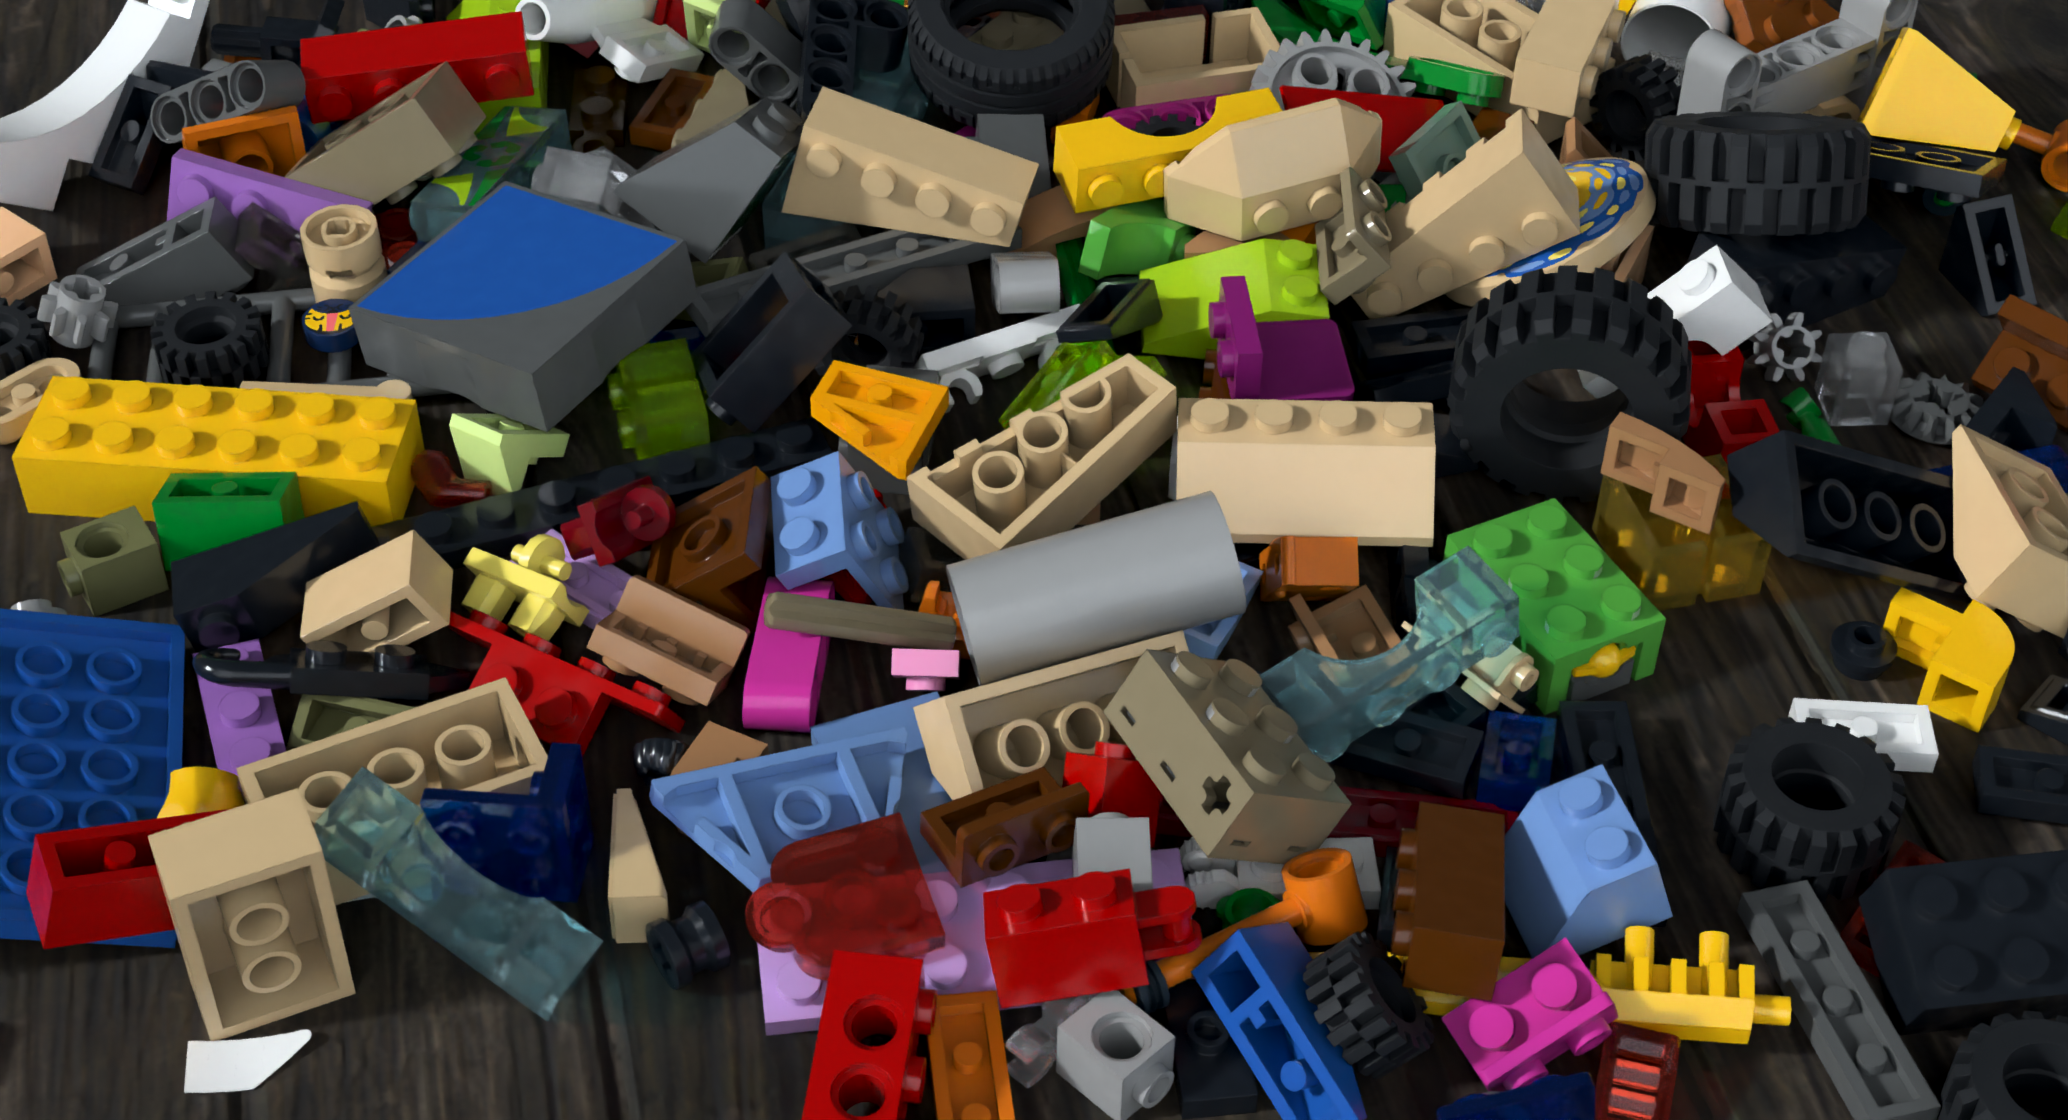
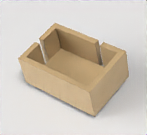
(1165, 57)

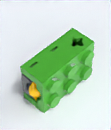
(1575, 604)

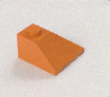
(260, 140)

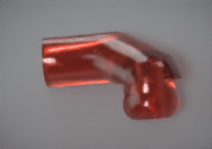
(440, 483)

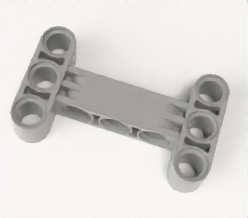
(1799, 72)

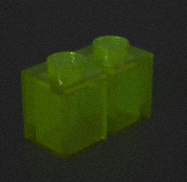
(659, 400)

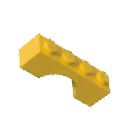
(1112, 166)

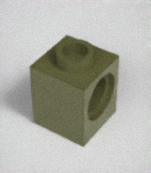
(112, 561)

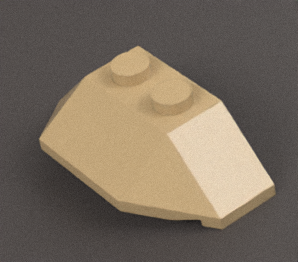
(1273, 170)

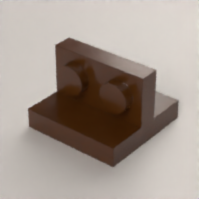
(2033, 343)
(719, 548)

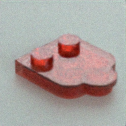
(848, 894)

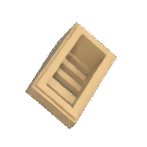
(635, 881)

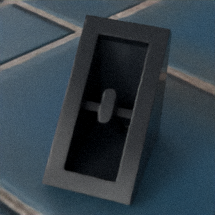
(1987, 255)

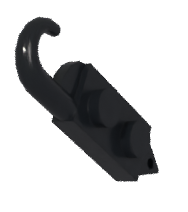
(333, 671)

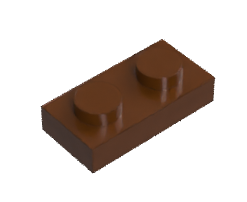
(668, 108)

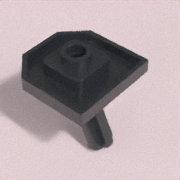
(278, 37)

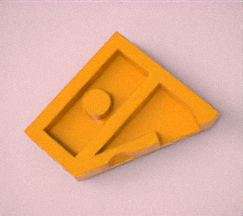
(880, 413)

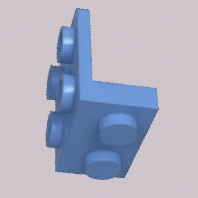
(832, 523)

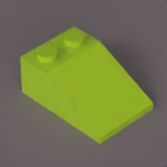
(1279, 279)

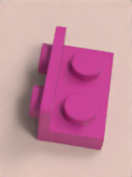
(1532, 1019)

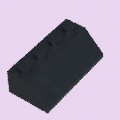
(1849, 511)

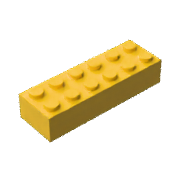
(118, 441)

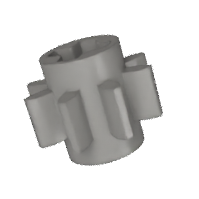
(77, 311)
(1794, 336)

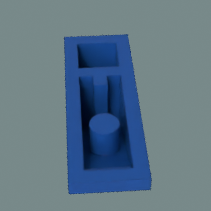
(1263, 1003)

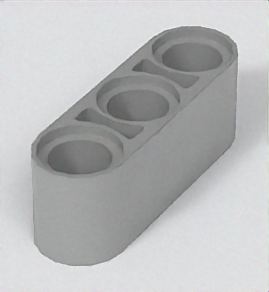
(1025, 282)

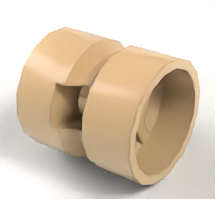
(343, 252)

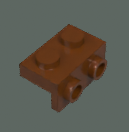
(1004, 825)

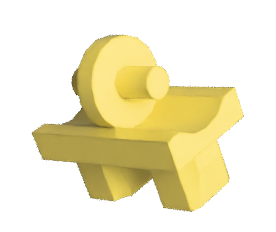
(530, 583)

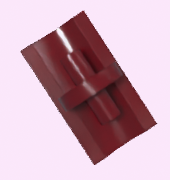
(620, 522)

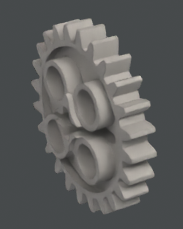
(1322, 61)

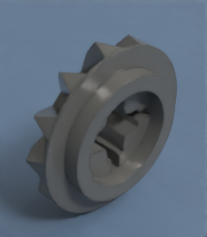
(1919, 404)

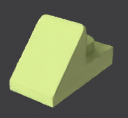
(501, 448)

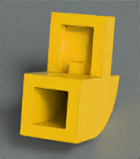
(1962, 653)

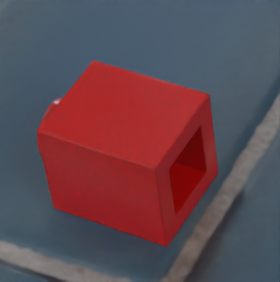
(1114, 782)

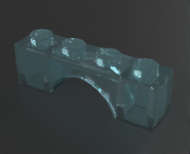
(1460, 620)
(400, 859)

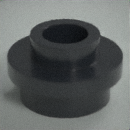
(1862, 650)

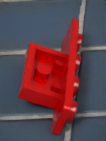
(557, 697)

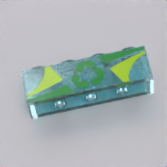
(504, 151)

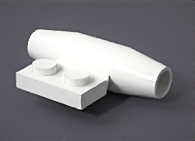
(621, 30)

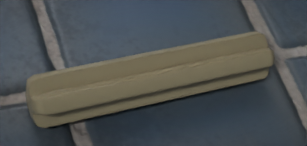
(859, 621)

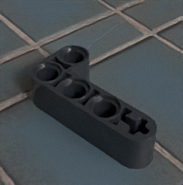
(847, 38)

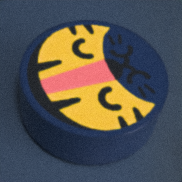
(330, 326)

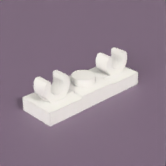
(995, 353)

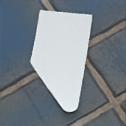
(238, 1063)

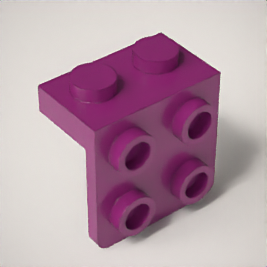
(1276, 356)

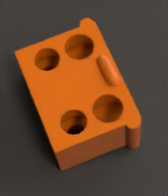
(1309, 566)

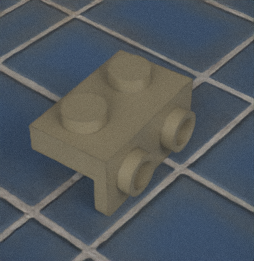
(1354, 241)

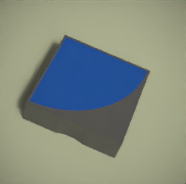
(524, 304)

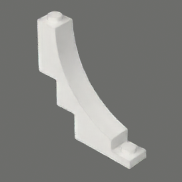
(77, 112)

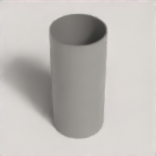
(1097, 588)

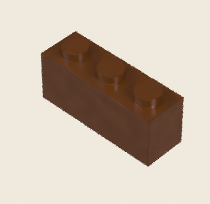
(1450, 901)

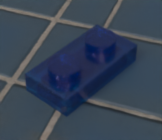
(1515, 759)

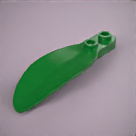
(1430, 74)

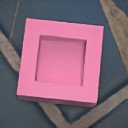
(926, 668)

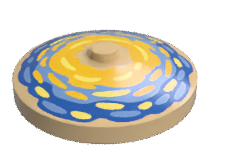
(1613, 212)

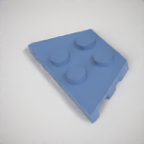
(763, 803)

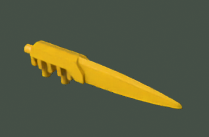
(1674, 999)

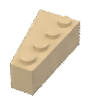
(904, 175)
(1475, 219)
(1048, 463)

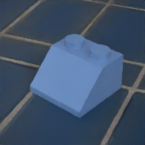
(1580, 867)

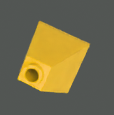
(1935, 100)

